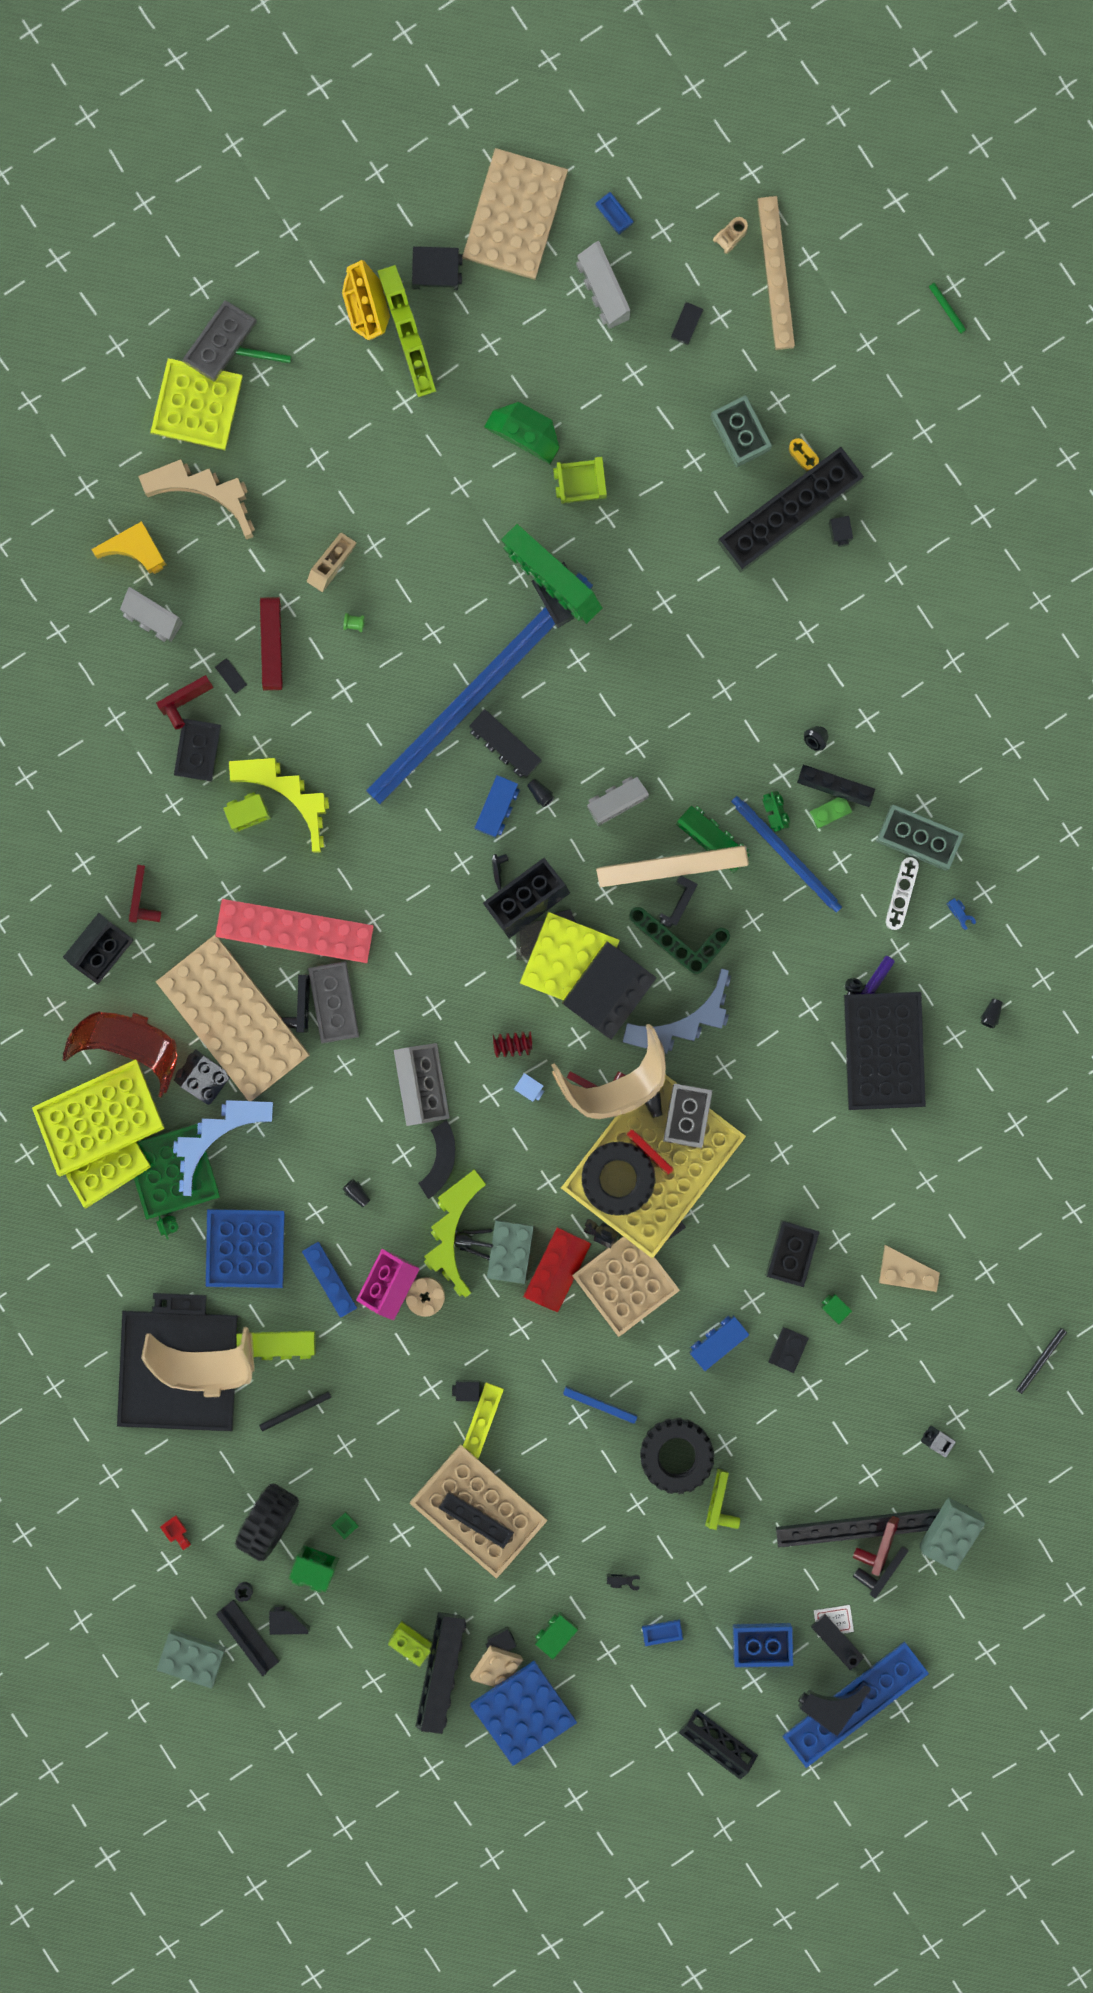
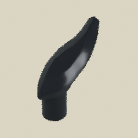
(496, 861)

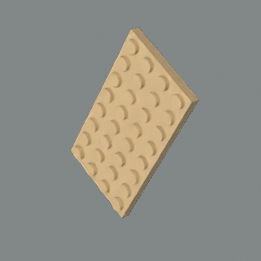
(232, 1018)

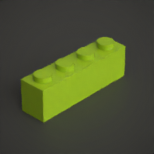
(282, 1344)

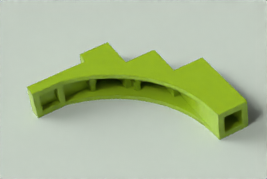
(454, 1201)

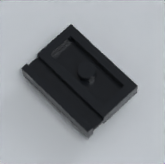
(788, 1349)

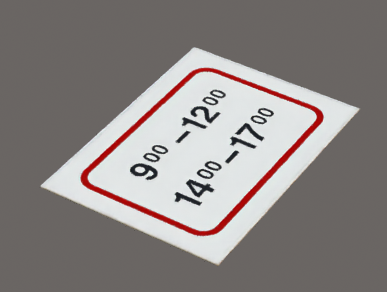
(839, 1616)

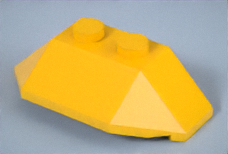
(365, 301)

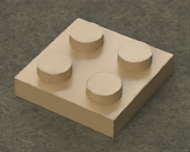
(496, 1666)

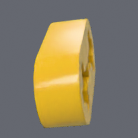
(806, 451)

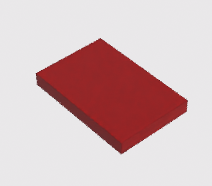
(650, 1152)

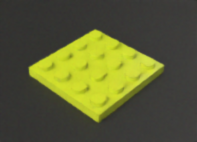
(195, 406)
(562, 955)
(107, 1174)

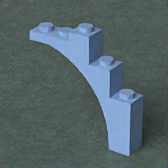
(236, 1114)

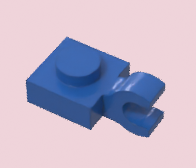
(957, 909)

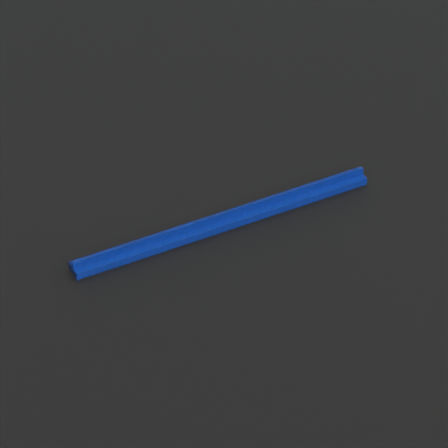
(464, 704)

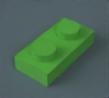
(830, 812)

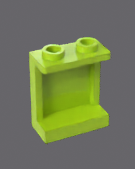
(580, 481)
(410, 1643)

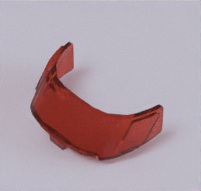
(129, 1038)

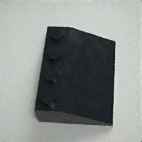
(609, 990)

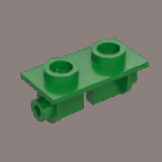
(775, 803)
(167, 1225)

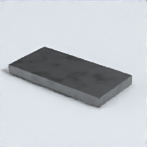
(219, 341)
(333, 1002)

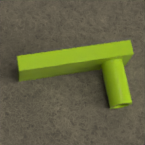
(714, 1517)

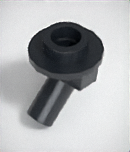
(854, 986)

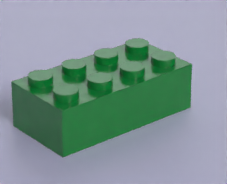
(313, 1569)

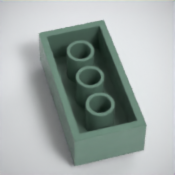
(919, 837)

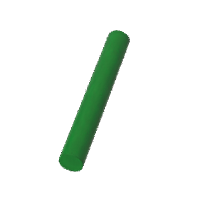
(947, 308)
(264, 355)

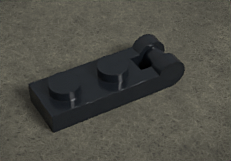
(180, 1303)

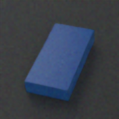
(614, 213)
(662, 1632)

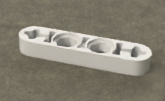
(905, 894)

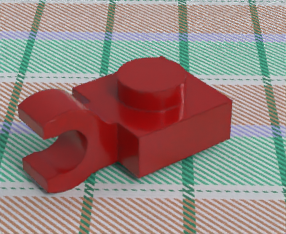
(174, 1530)

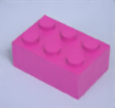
(387, 1284)

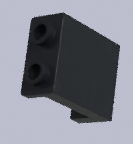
(436, 267)
(689, 888)

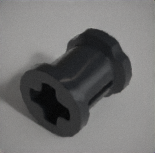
(241, 1586)

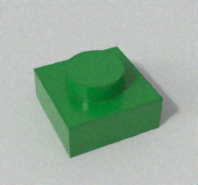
(345, 1525)

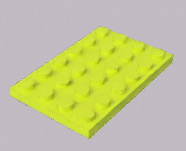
(98, 1118)

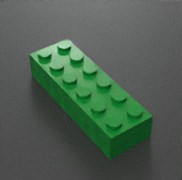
(551, 574)

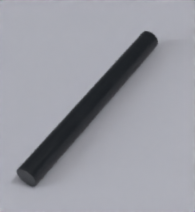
(1041, 1360)
(295, 1411)

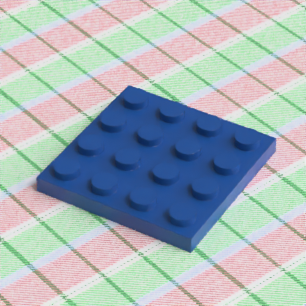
(245, 1248)
(523, 1713)

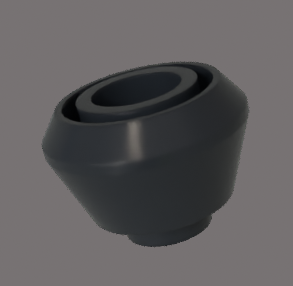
(816, 738)

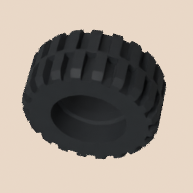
(637, 1197)
(703, 1456)
(267, 1522)

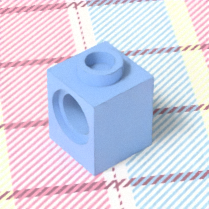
(529, 1088)

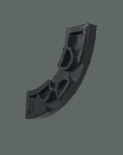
(443, 1162)

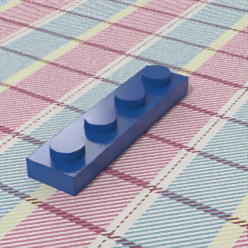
(329, 1279)

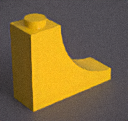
(136, 544)

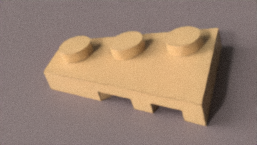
(905, 1272)

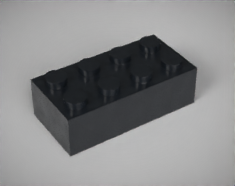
(526, 898)

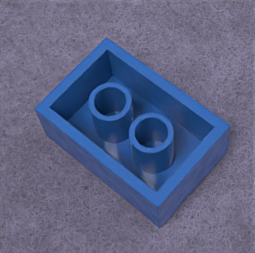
(762, 1645)

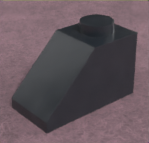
(285, 1621)

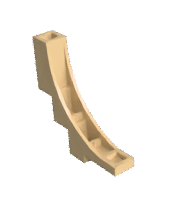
(175, 478)

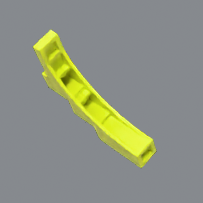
(266, 773)

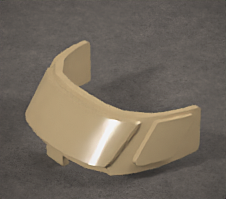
(624, 1093)
(201, 1370)

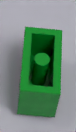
(555, 1635)

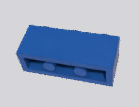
(497, 807)
(718, 1342)

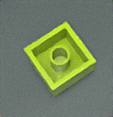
(246, 812)

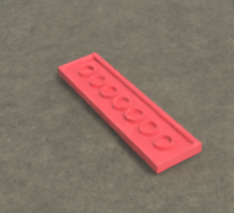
(294, 931)

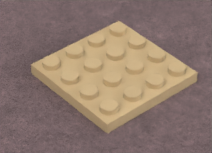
(625, 1284)

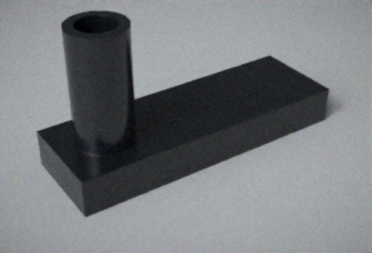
(301, 1022)
(877, 1585)
(837, 1641)

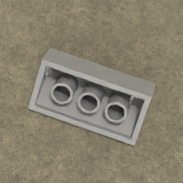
(603, 285)
(421, 1084)

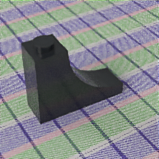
(833, 1711)

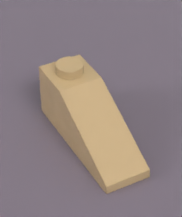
(330, 562)

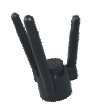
(465, 1240)

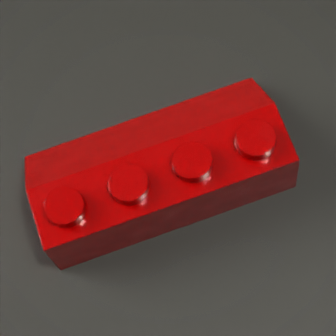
(556, 1269)

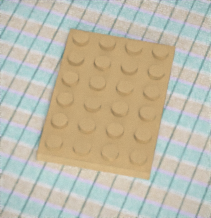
(515, 213)
(483, 1489)

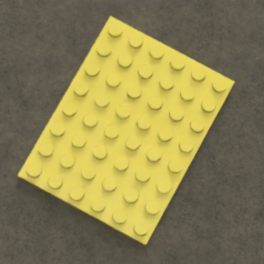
(672, 1193)

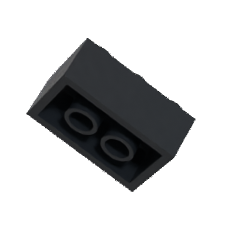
(792, 1253)

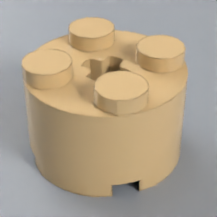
(427, 1307)

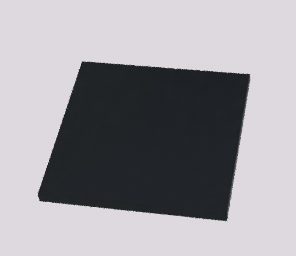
(148, 1401)

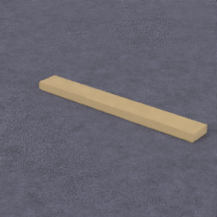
(672, 866)

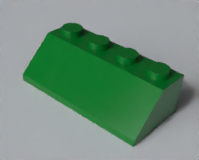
(706, 831)

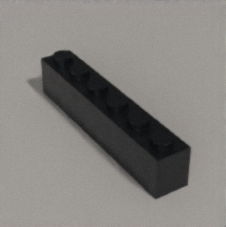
(440, 1673)

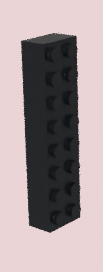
(790, 509)

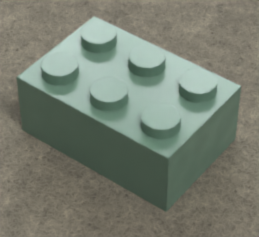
(741, 431)
(510, 1251)
(952, 1534)
(191, 1658)

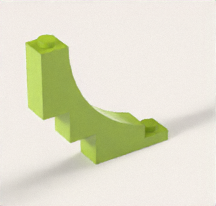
(407, 330)

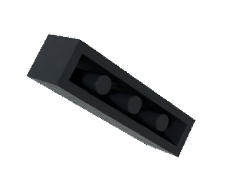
(507, 745)

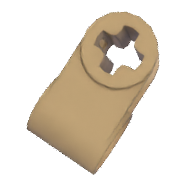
(729, 237)

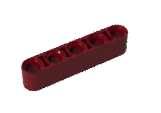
(271, 643)

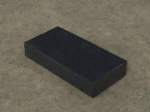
(687, 323)

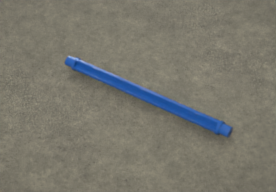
(792, 860)

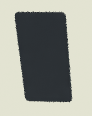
(230, 675)

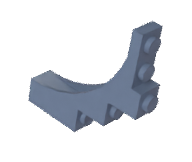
(687, 1028)

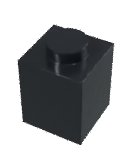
(841, 531)
(466, 1390)
(502, 1640)

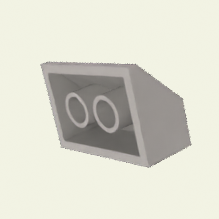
(150, 615)
(617, 800)

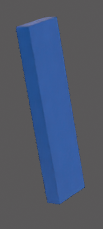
(601, 1405)

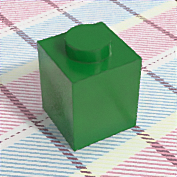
(835, 1308)

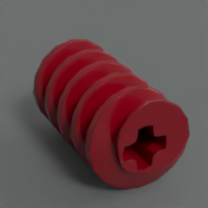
(512, 1044)

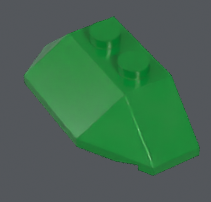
(525, 430)

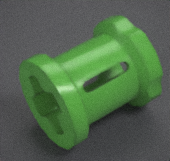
(353, 622)

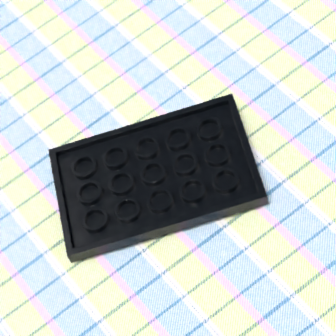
(884, 1050)

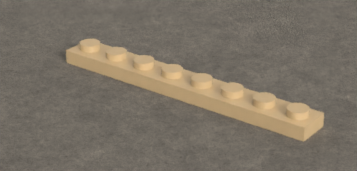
(776, 273)

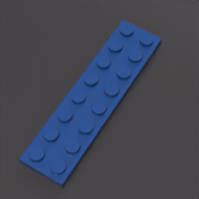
(887, 1680)

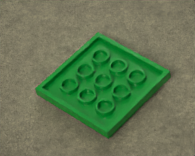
(160, 1183)

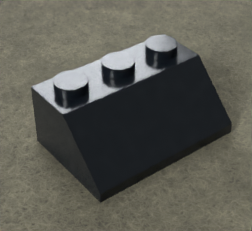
(98, 948)

